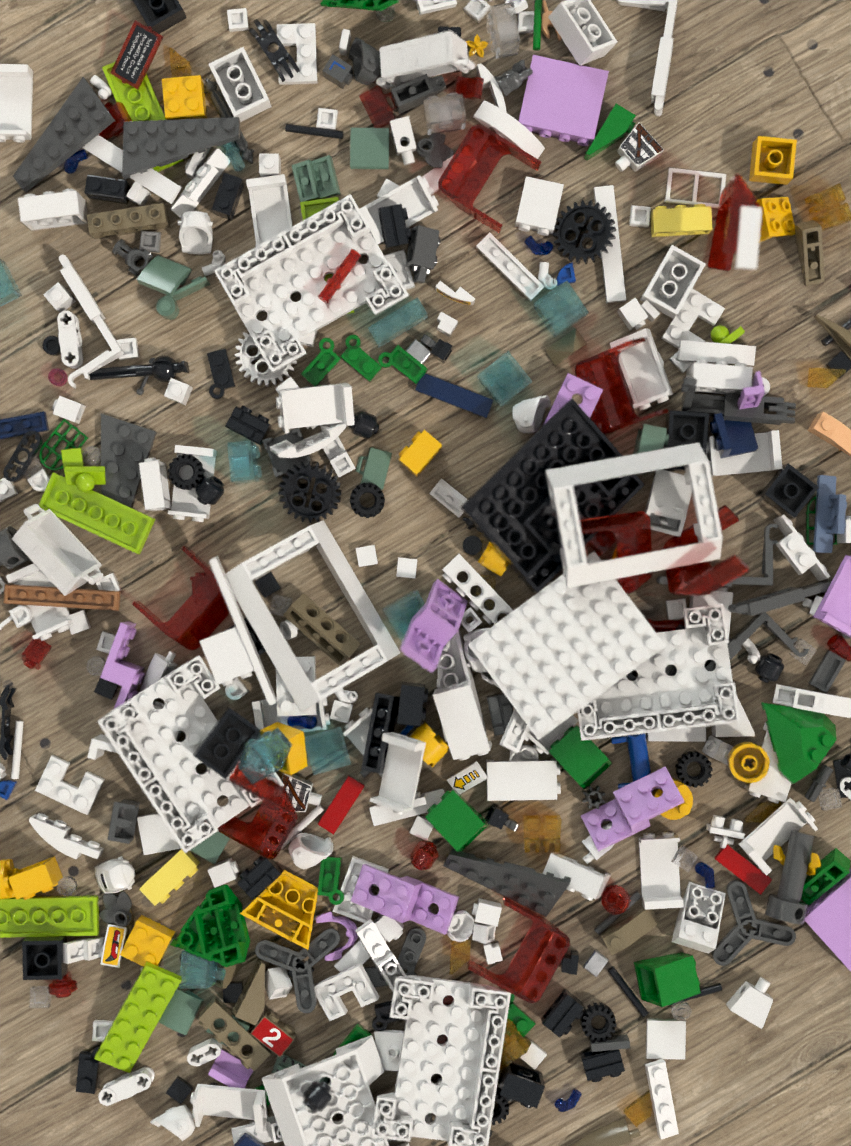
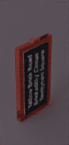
(136, 54)

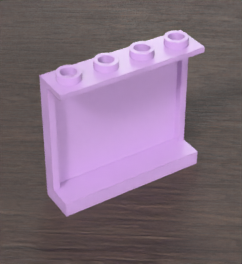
(563, 100)
(836, 603)
(831, 919)

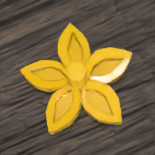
(477, 46)

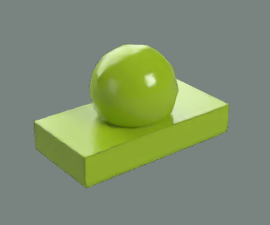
(721, 334)
(85, 477)

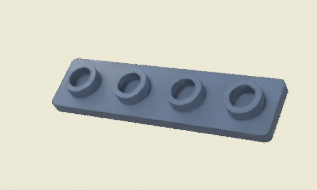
(829, 514)

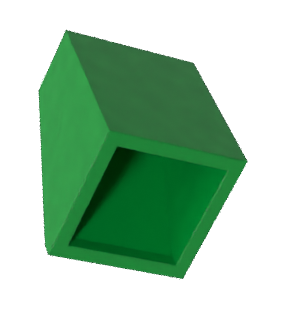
(579, 758)
(456, 820)
(667, 978)

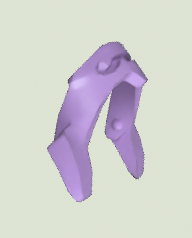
(349, 925)

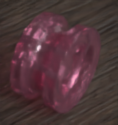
(51, 377)

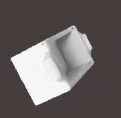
(421, 56)
(56, 551)

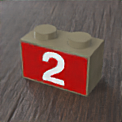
(273, 1033)

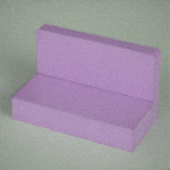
(752, 395)
(230, 1070)

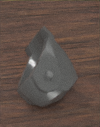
(365, 62)

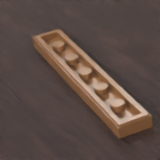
(53, 597)

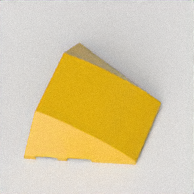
(286, 908)

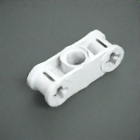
(70, 339)
(126, 1086)

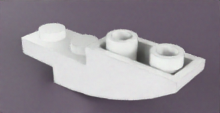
(812, 701)
(57, 835)
(379, 953)
(270, 1133)

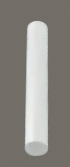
(17, 749)
(304, 823)

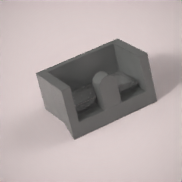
(123, 821)

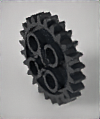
(600, 238)
(292, 487)

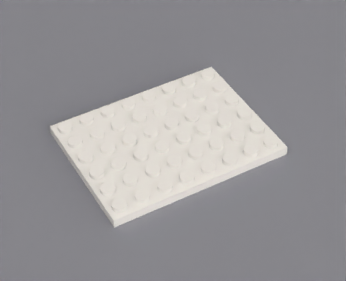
(565, 649)

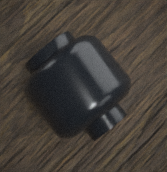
(364, 424)
(210, 490)
(769, 668)
(317, 1096)

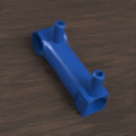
(637, 754)

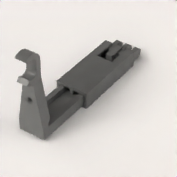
(729, 408)
(767, 565)
(780, 599)
(735, 643)

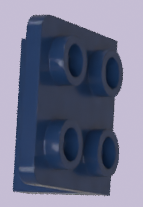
(732, 437)

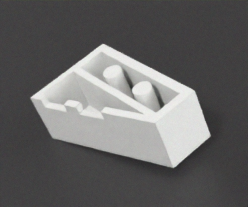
(583, 878)

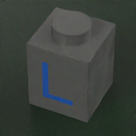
(338, 72)

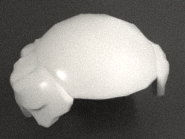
(526, 753)
(461, 926)

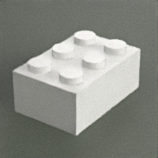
(582, 30)
(240, 84)
(53, 209)
(673, 281)
(720, 377)
(285, 703)

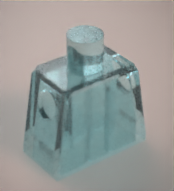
(199, 972)

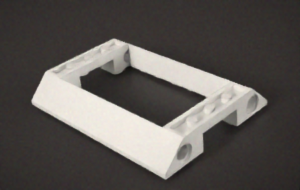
(707, 528)
(303, 692)

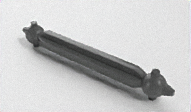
(224, 112)

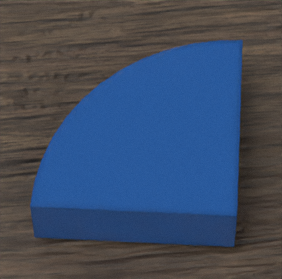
(566, 274)
(6, 788)

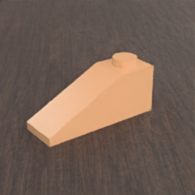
(832, 432)

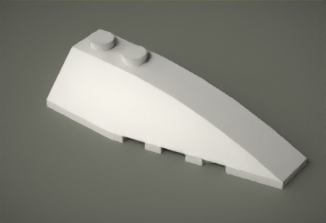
(453, 668)

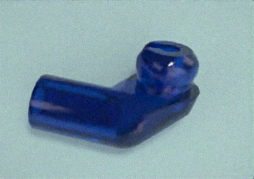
(72, 163)
(538, 248)
(304, 721)
(707, 872)
(570, 1103)

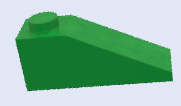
(613, 130)
(832, 870)

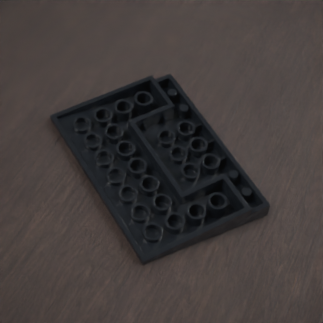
(516, 503)

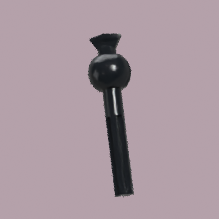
(162, 369)

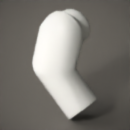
(104, 89)
(218, 261)
(544, 277)
(752, 650)
(346, 696)

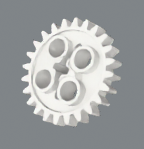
(252, 369)

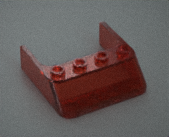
(473, 166)
(727, 222)
(614, 406)
(632, 538)
(702, 578)
(199, 613)
(272, 821)
(534, 961)

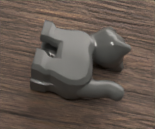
(513, 78)

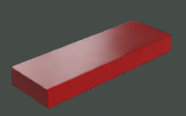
(341, 804)
(743, 869)

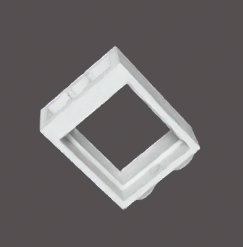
(155, 485)

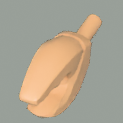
(546, 23)

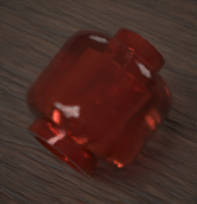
(424, 855)

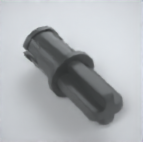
(818, 783)

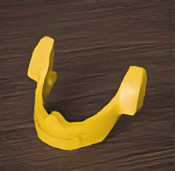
(815, 860)

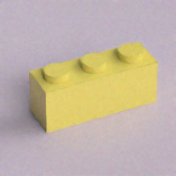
(681, 220)
(170, 877)

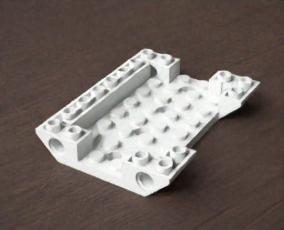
(298, 263)
(671, 702)
(167, 766)
(466, 1061)
(350, 1075)

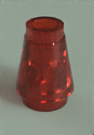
(839, 646)

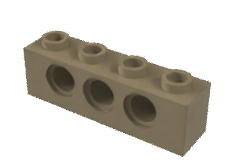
(128, 221)
(322, 629)
(216, 1009)

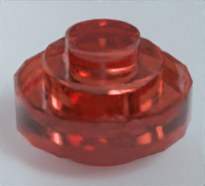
(615, 899)
(62, 987)

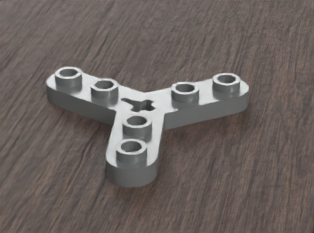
(743, 913)
(407, 958)
(287, 959)

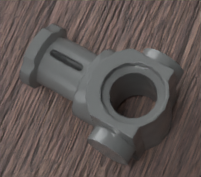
(132, 256)

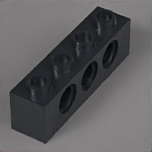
(382, 721)

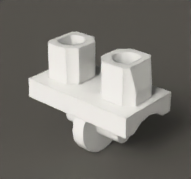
(734, 830)

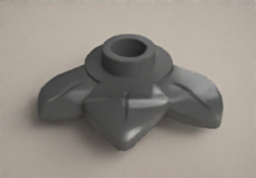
(437, 150)
(116, 906)

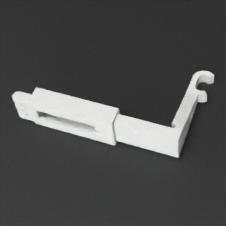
(665, 47)
(95, 315)

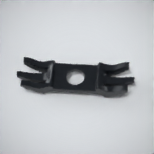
(277, 57)
(6, 704)

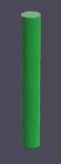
(537, 24)

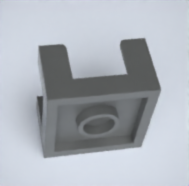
(280, 464)

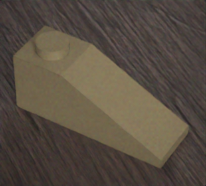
(810, 251)
(629, 930)
(252, 998)

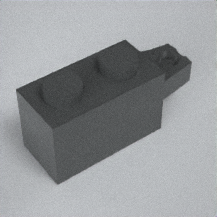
(416, 91)
(422, 252)

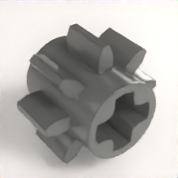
(595, 802)

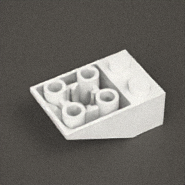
(668, 502)
(699, 918)

